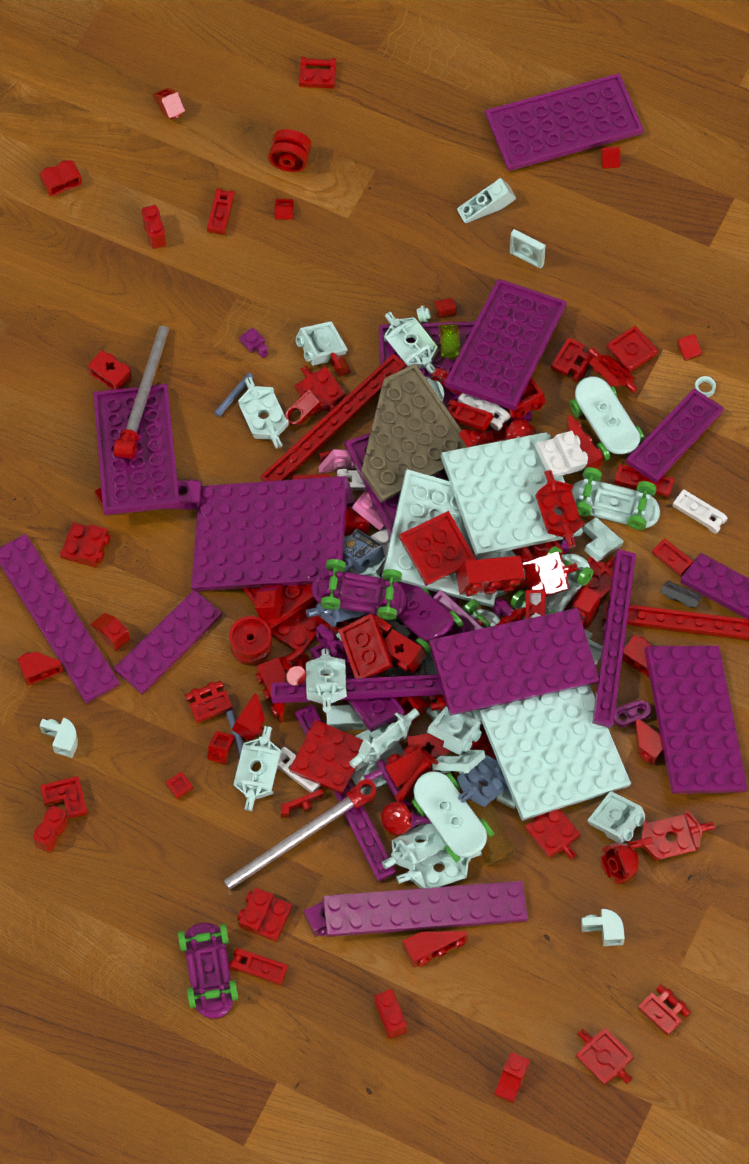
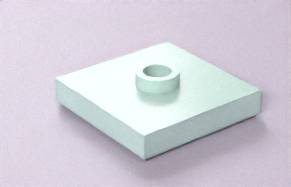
(527, 248)

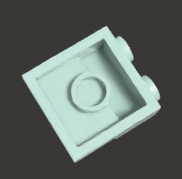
(319, 342)
(455, 731)
(617, 817)

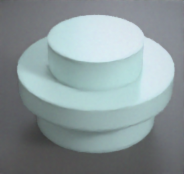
(423, 314)

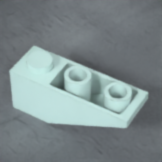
(487, 201)

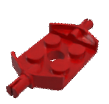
(559, 495)
(684, 827)

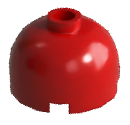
(620, 862)

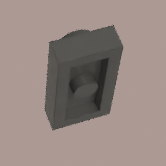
(675, 591)

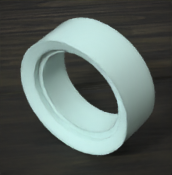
(708, 380)

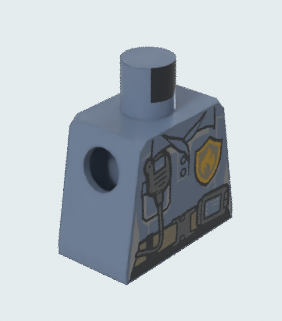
(361, 552)

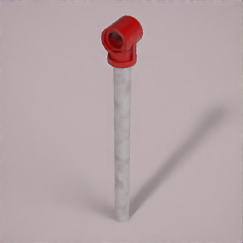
(127, 445)
(353, 799)

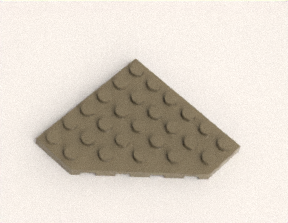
(407, 433)

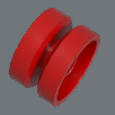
(289, 150)
(250, 640)

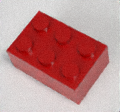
(490, 575)

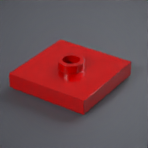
(632, 349)

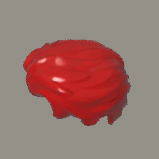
(519, 428)
(396, 818)

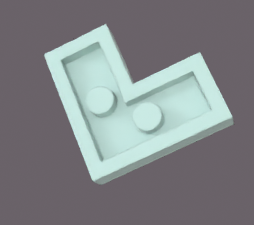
(604, 540)
(460, 763)

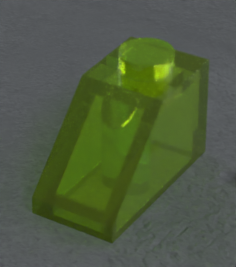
(449, 340)

